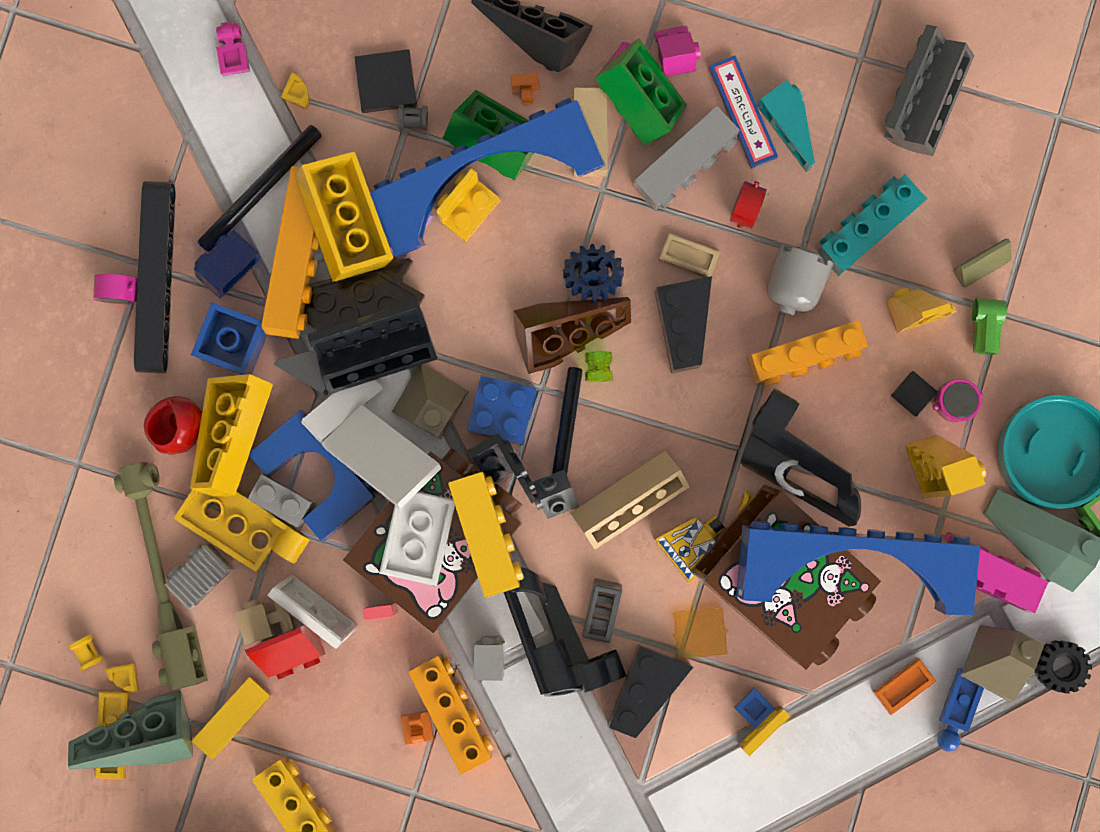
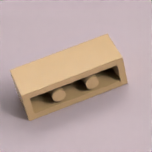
(594, 105)

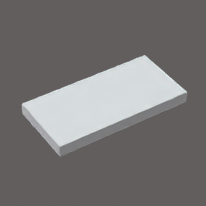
(381, 456)

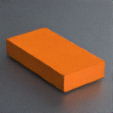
(904, 686)

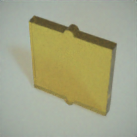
(700, 633)

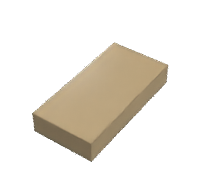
(689, 255)

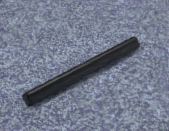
(260, 187)

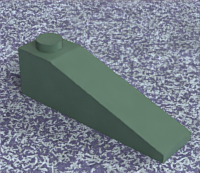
(1052, 544)
(146, 737)

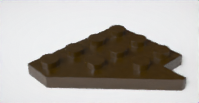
(359, 295)

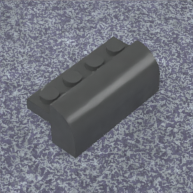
(928, 92)

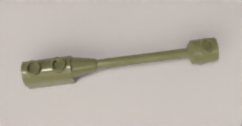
(175, 644)

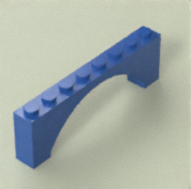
(407, 202)
(775, 554)

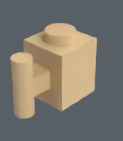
(258, 623)

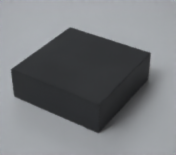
(914, 393)

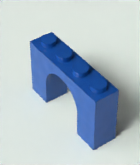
(349, 490)

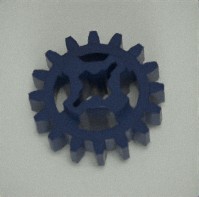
(593, 273)

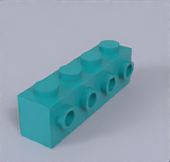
(871, 224)

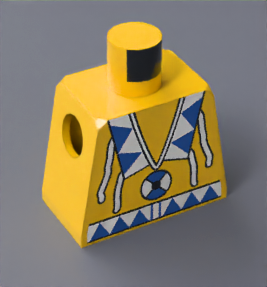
(688, 543)

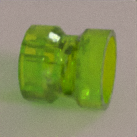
(597, 360)

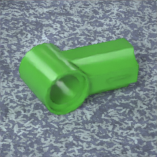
(988, 318)

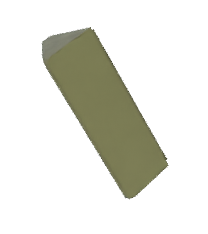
(984, 263)

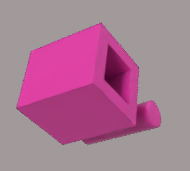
(677, 50)

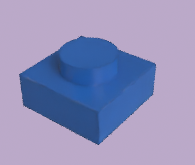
(754, 708)

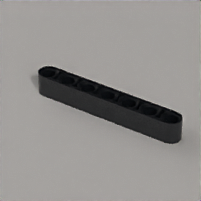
(154, 277)

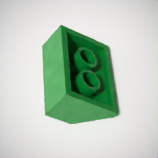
(641, 92)
(480, 117)

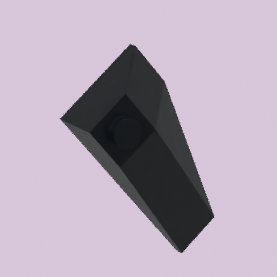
(543, 36)

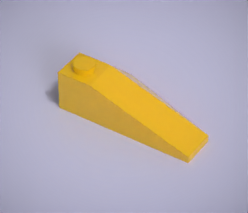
(916, 308)

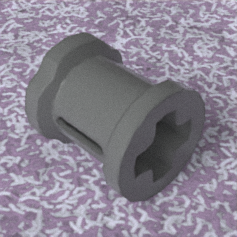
(413, 117)

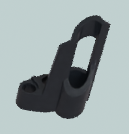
(774, 451)
(563, 664)

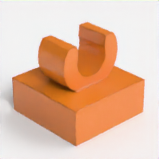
(525, 85)

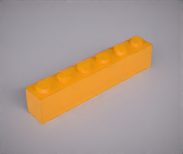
(291, 268)

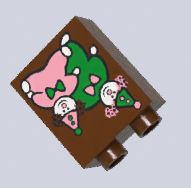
(458, 574)
(810, 603)

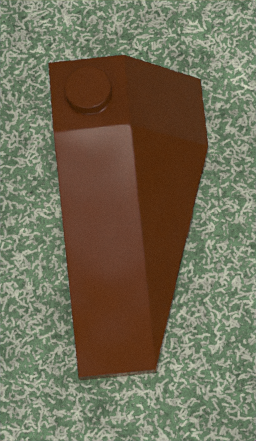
(558, 328)

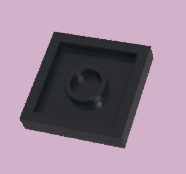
(385, 81)

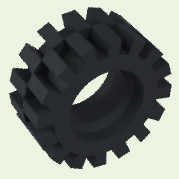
(1078, 674)

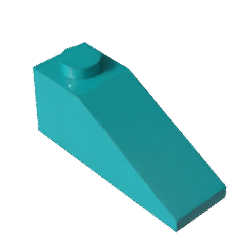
(787, 116)

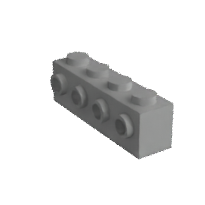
(686, 158)

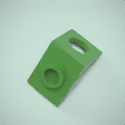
(1087, 517)

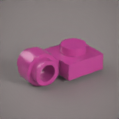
(233, 55)

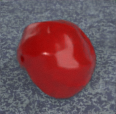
(173, 425)

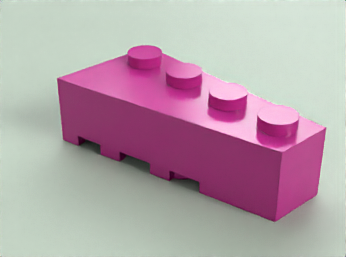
(1008, 582)

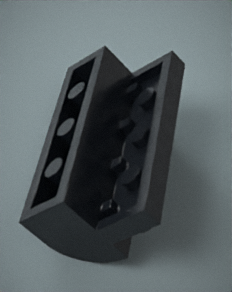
(373, 346)

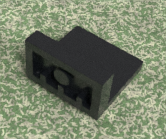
(499, 461)

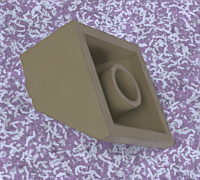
(430, 401)
(1001, 660)

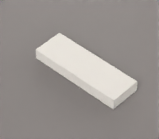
(338, 408)

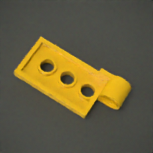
(281, 536)

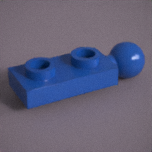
(958, 711)

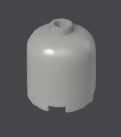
(797, 280)

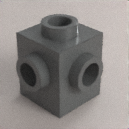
(554, 494)

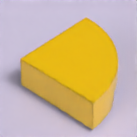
(296, 92)
(124, 676)

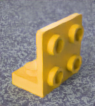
(466, 205)

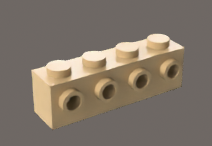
(631, 496)

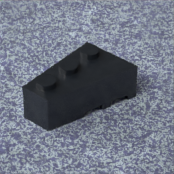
(684, 321)
(646, 688)

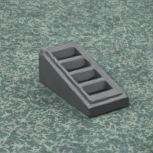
(608, 587)

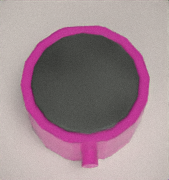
(115, 289)
(958, 400)

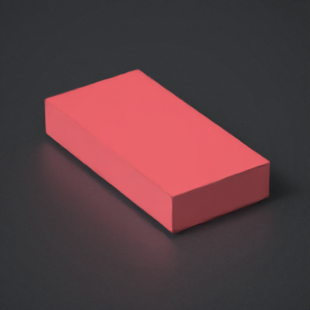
(380, 611)

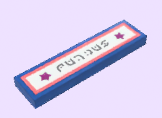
(743, 111)

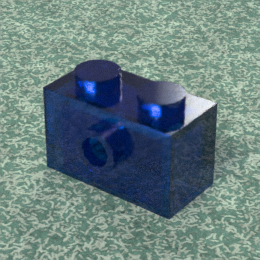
(226, 263)

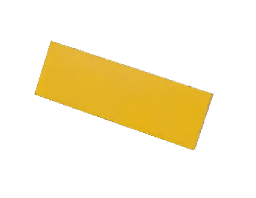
(110, 706)
(231, 718)

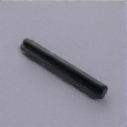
(567, 419)

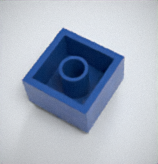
(230, 340)
(502, 409)

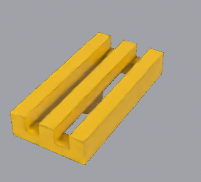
(764, 731)

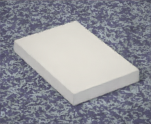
(418, 539)
(313, 610)

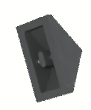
(305, 368)

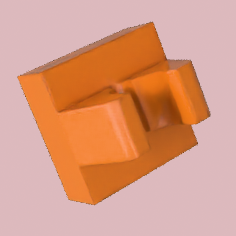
(417, 727)

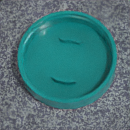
(1052, 452)

